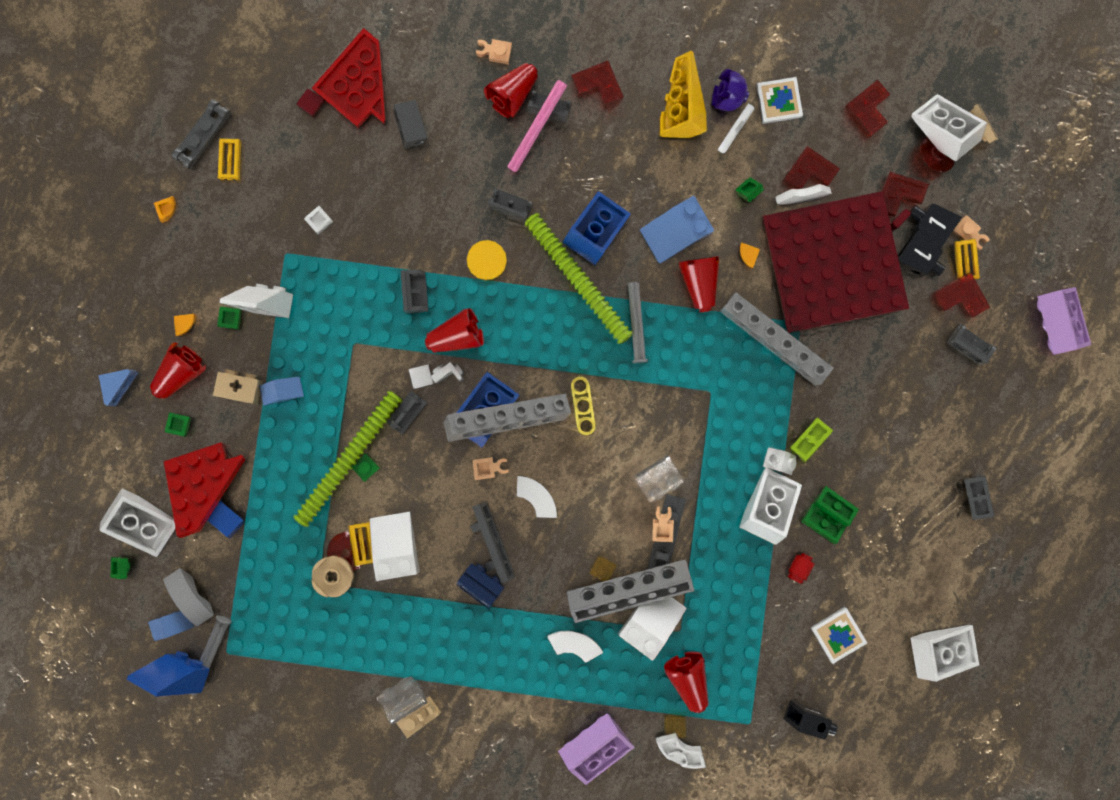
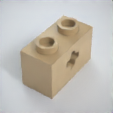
(227, 382)

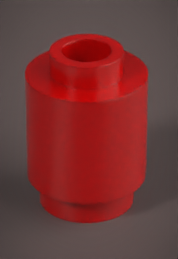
(801, 568)

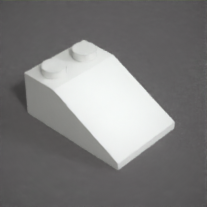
(949, 126)
(261, 300)
(771, 507)
(137, 523)
(393, 546)
(652, 625)
(944, 652)

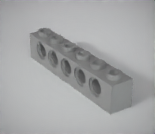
(776, 339)
(506, 417)
(630, 591)

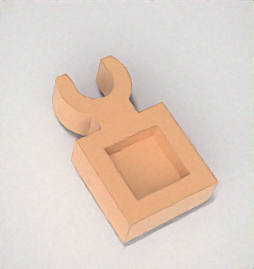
(498, 51)
(969, 229)
(486, 468)
(663, 527)

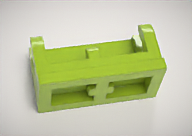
(811, 440)

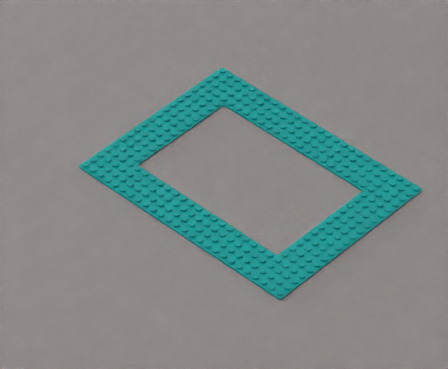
(501, 648)

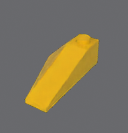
(685, 105)

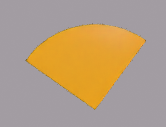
(165, 208)
(748, 254)
(183, 323)

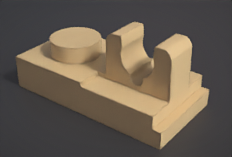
(989, 133)
(419, 718)

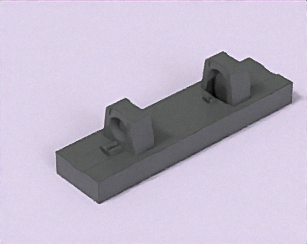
(493, 541)
(658, 558)

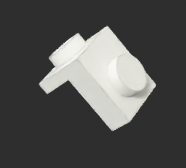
(443, 372)
(780, 461)

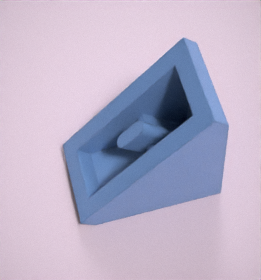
(115, 385)
(281, 390)
(169, 625)

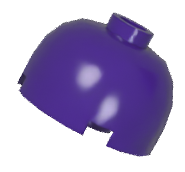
(731, 91)

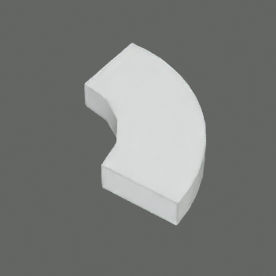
(736, 128)
(798, 196)
(537, 495)
(575, 643)
(681, 753)

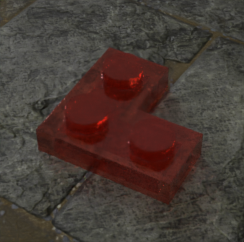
(600, 78)
(864, 108)
(811, 164)
(902, 187)
(963, 290)

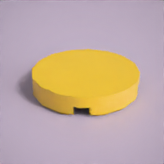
(486, 260)

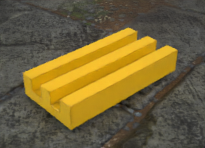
(237, 159)
(958, 257)
(361, 543)

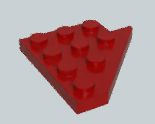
(355, 81)
(197, 485)

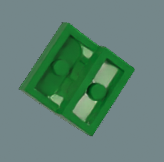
(830, 515)

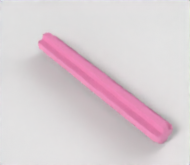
(537, 125)

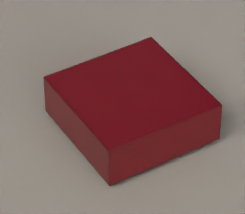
(310, 102)
(900, 219)

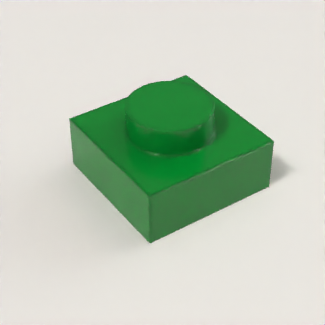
(749, 189)
(229, 318)
(177, 424)
(365, 467)
(119, 567)

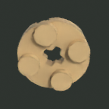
(331, 588)

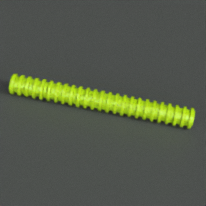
(578, 278)
(347, 459)

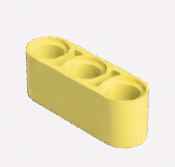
(583, 396)

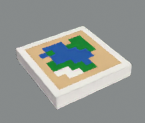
(779, 100)
(838, 635)

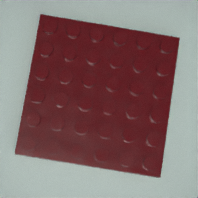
(835, 262)

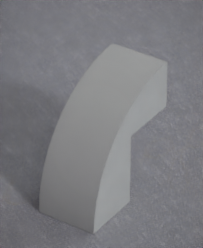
(185, 596)

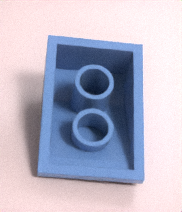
(677, 230)

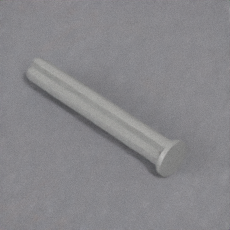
(636, 323)
(214, 641)

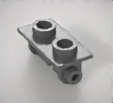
(406, 412)

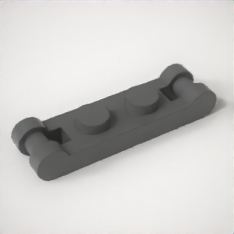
(201, 134)

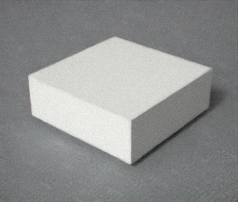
(318, 220)
(421, 376)

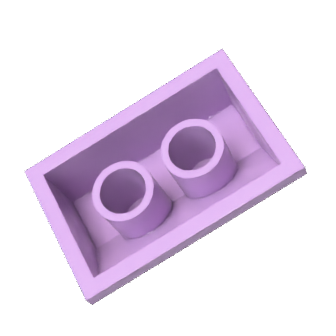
(1063, 321)
(595, 749)

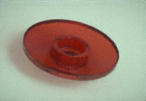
(934, 158)
(341, 542)

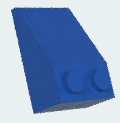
(596, 228)
(487, 394)
(171, 675)

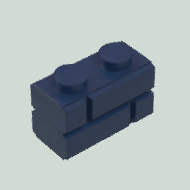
(480, 585)

